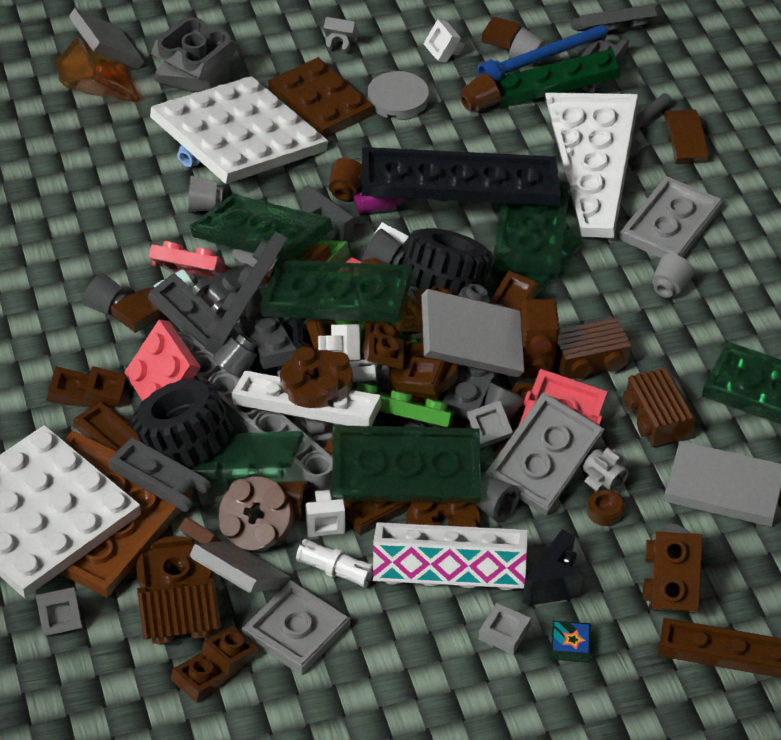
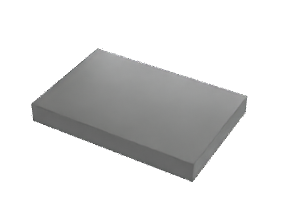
(671, 219)
(472, 333)
(545, 452)
(724, 483)

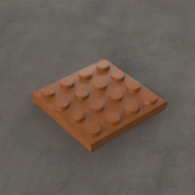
(116, 556)

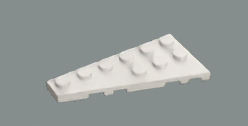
(594, 148)

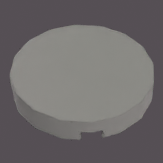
(398, 94)

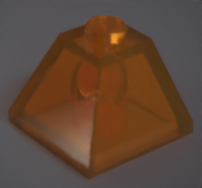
(94, 73)

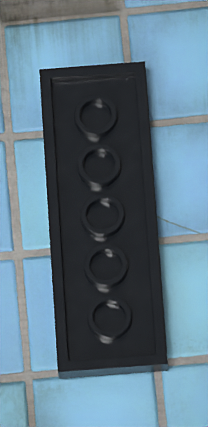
(460, 176)

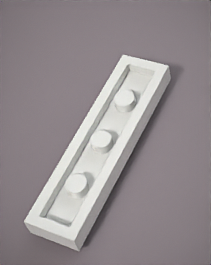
(265, 393)

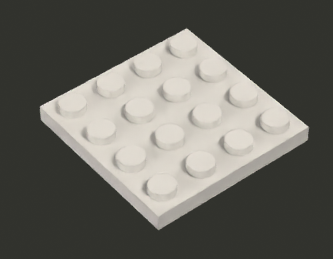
(238, 129)
(53, 510)

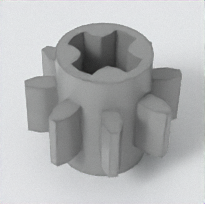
(605, 470)

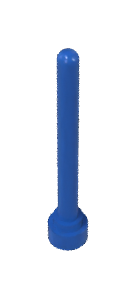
(497, 69)

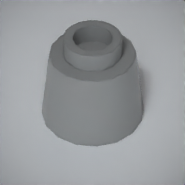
(525, 42)
(203, 194)
(671, 275)

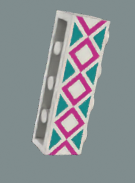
(449, 555)

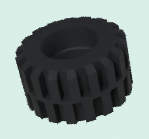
(446, 260)
(184, 421)

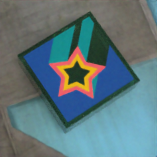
(570, 641)

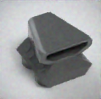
(193, 56)

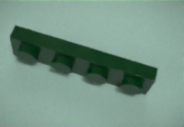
(558, 77)

